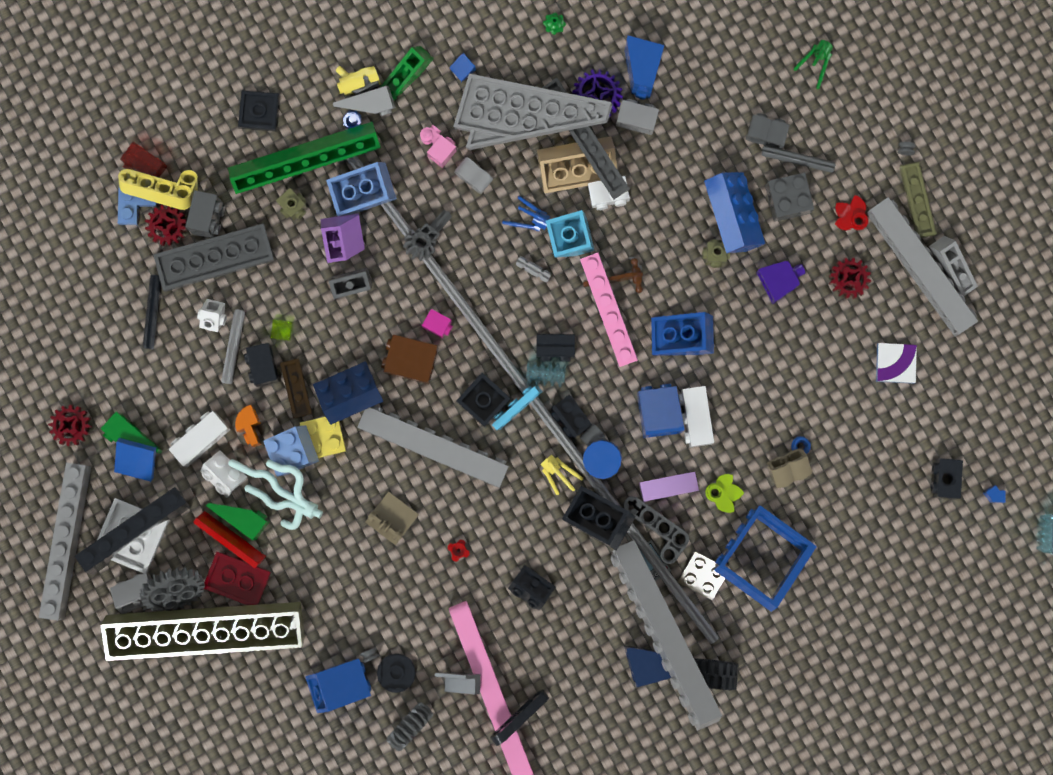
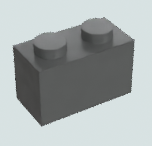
(350, 283)

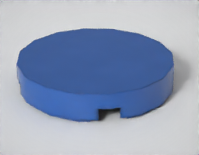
(602, 459)

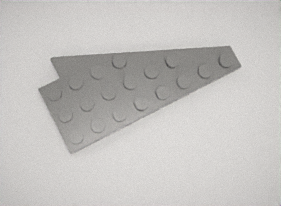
(511, 111)

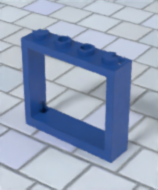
(783, 530)

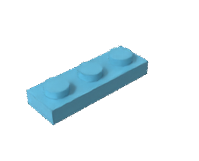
(516, 406)

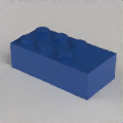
(734, 212)

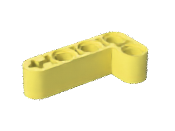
(159, 189)

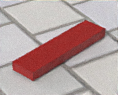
(229, 539)

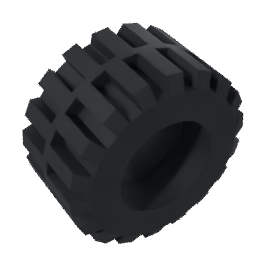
(718, 674)

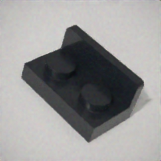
(571, 417)
(531, 588)

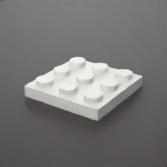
(141, 551)

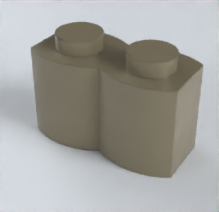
(789, 468)

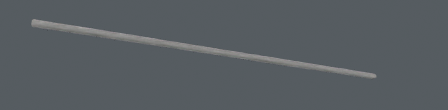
(548, 419)

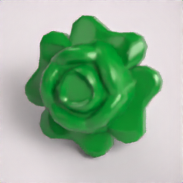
(554, 23)

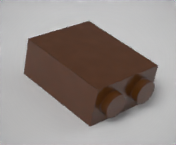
(410, 359)

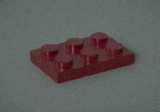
(236, 579)

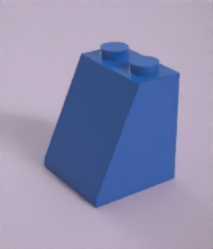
(642, 65)
(660, 411)
(338, 686)

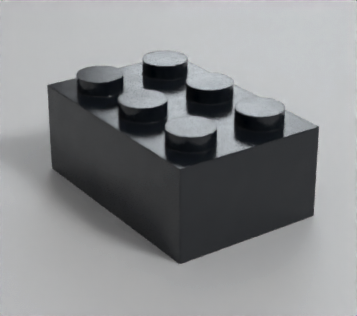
(598, 518)

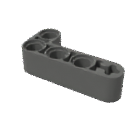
(654, 526)

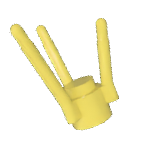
(551, 465)

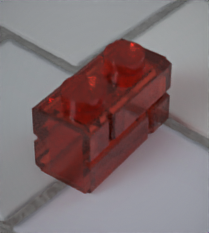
(140, 160)

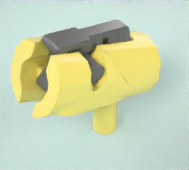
(357, 82)

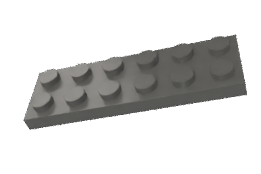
(213, 257)

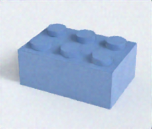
(361, 189)

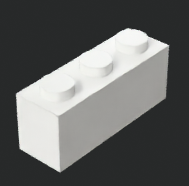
(696, 416)
(199, 438)

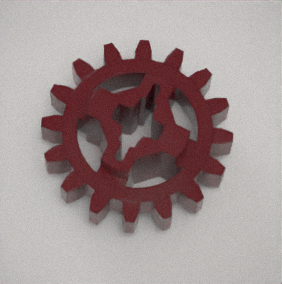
(173, 225)
(853, 284)
(76, 421)

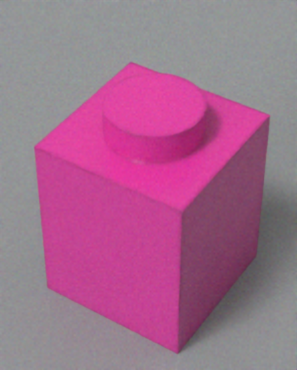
(437, 324)

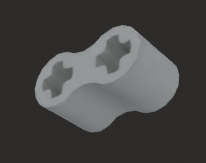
(473, 175)

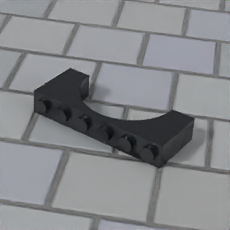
(104, 549)

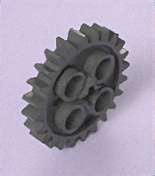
(172, 589)

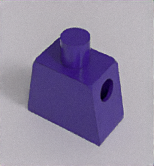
(780, 279)

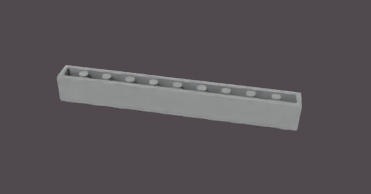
(666, 636)

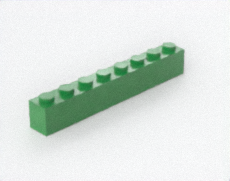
(303, 157)

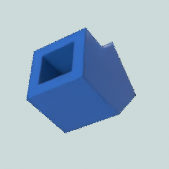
(995, 495)

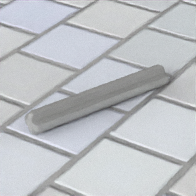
(233, 346)

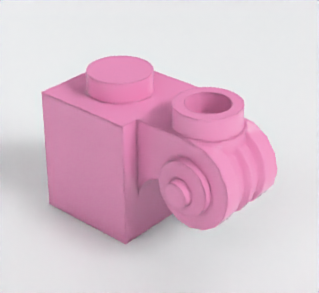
(442, 147)

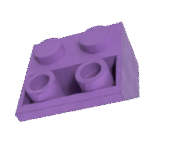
(342, 237)

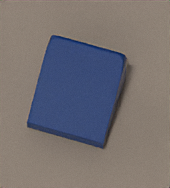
(462, 67)

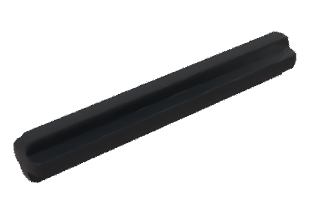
(151, 312)

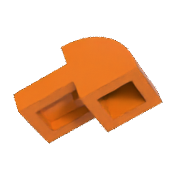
(246, 421)

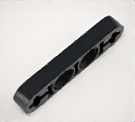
(519, 717)

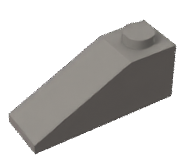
(373, 101)
(953, 264)

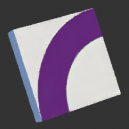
(896, 363)

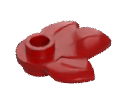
(849, 212)

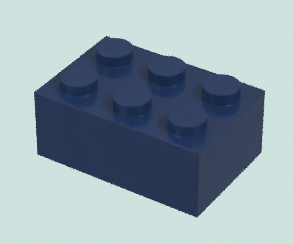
(347, 393)

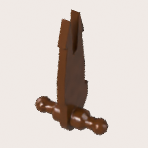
(635, 274)

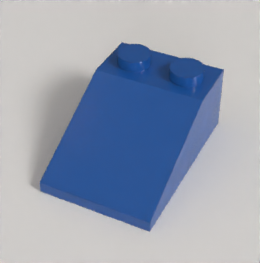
(683, 334)

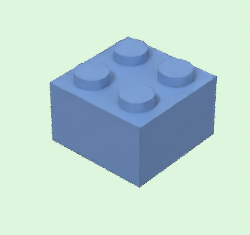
(292, 448)

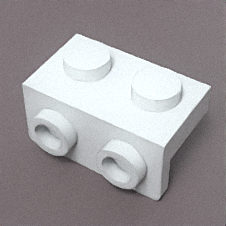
(221, 474)

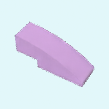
(668, 486)

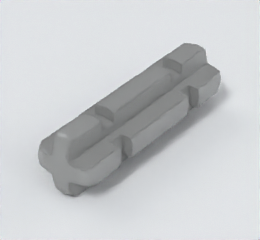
(533, 269)

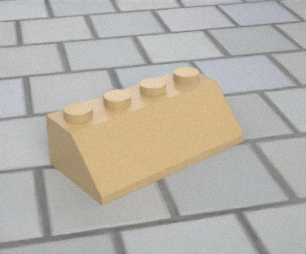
(567, 166)

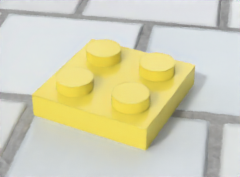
(325, 437)

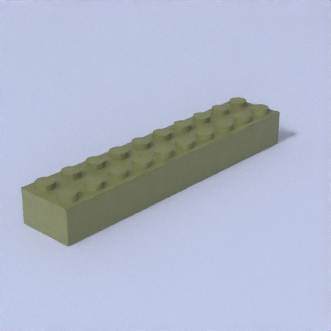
(203, 631)

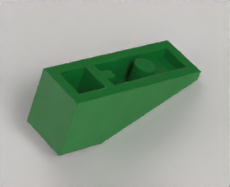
(408, 70)
(120, 427)
(245, 520)

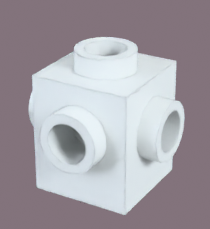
(212, 315)

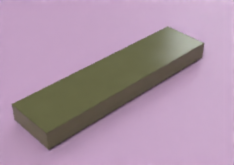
(917, 199)

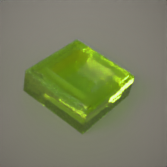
(281, 330)

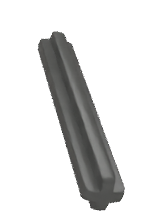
(797, 158)

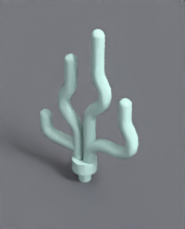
(295, 501)

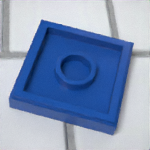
(135, 459)

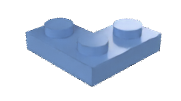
(129, 208)

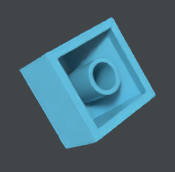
(570, 235)

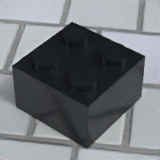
(483, 400)

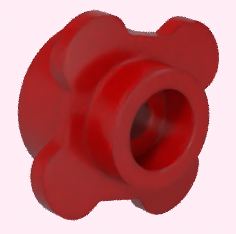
(459, 545)

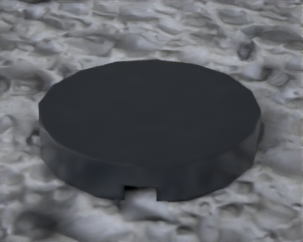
(396, 672)

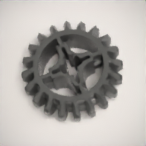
(409, 726)

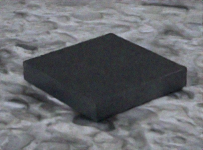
(258, 110)

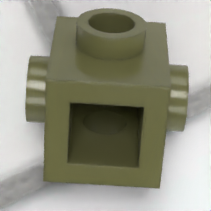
(289, 199)
(711, 258)

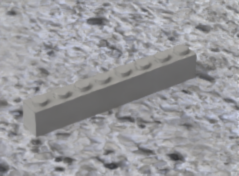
(922, 267)
(433, 447)
(65, 542)

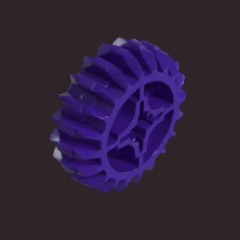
(605, 92)

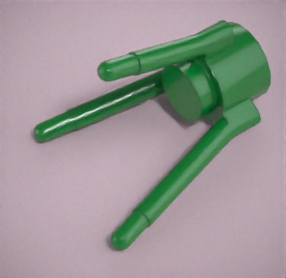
(820, 51)

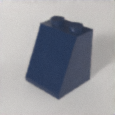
(645, 666)

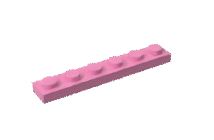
(609, 309)

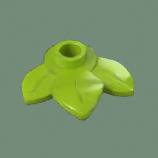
(726, 493)

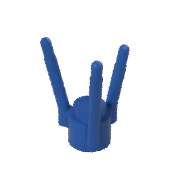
(539, 217)

